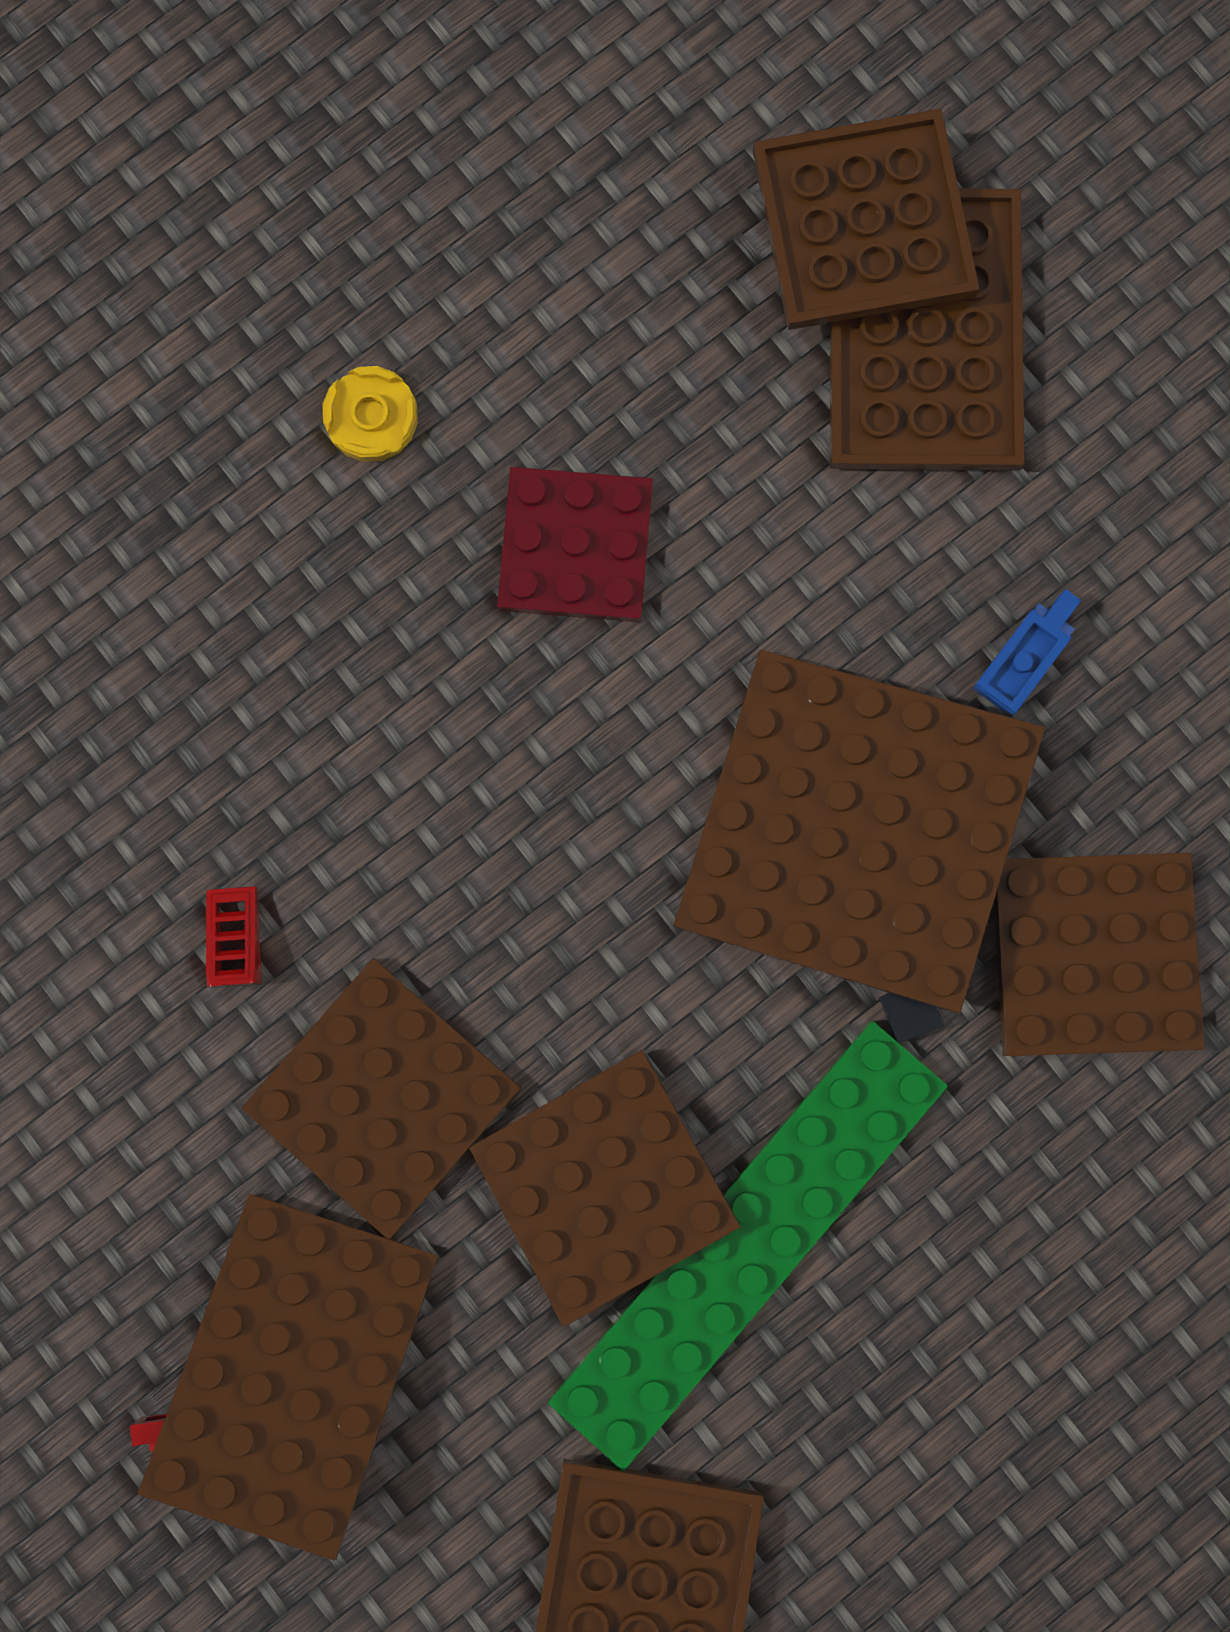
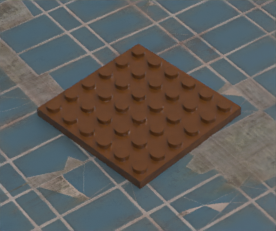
(860, 830)

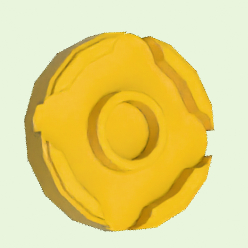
(370, 414)

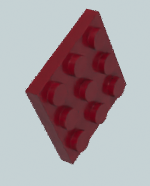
(575, 544)

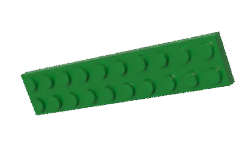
(783, 1207)

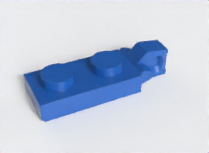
(1027, 654)

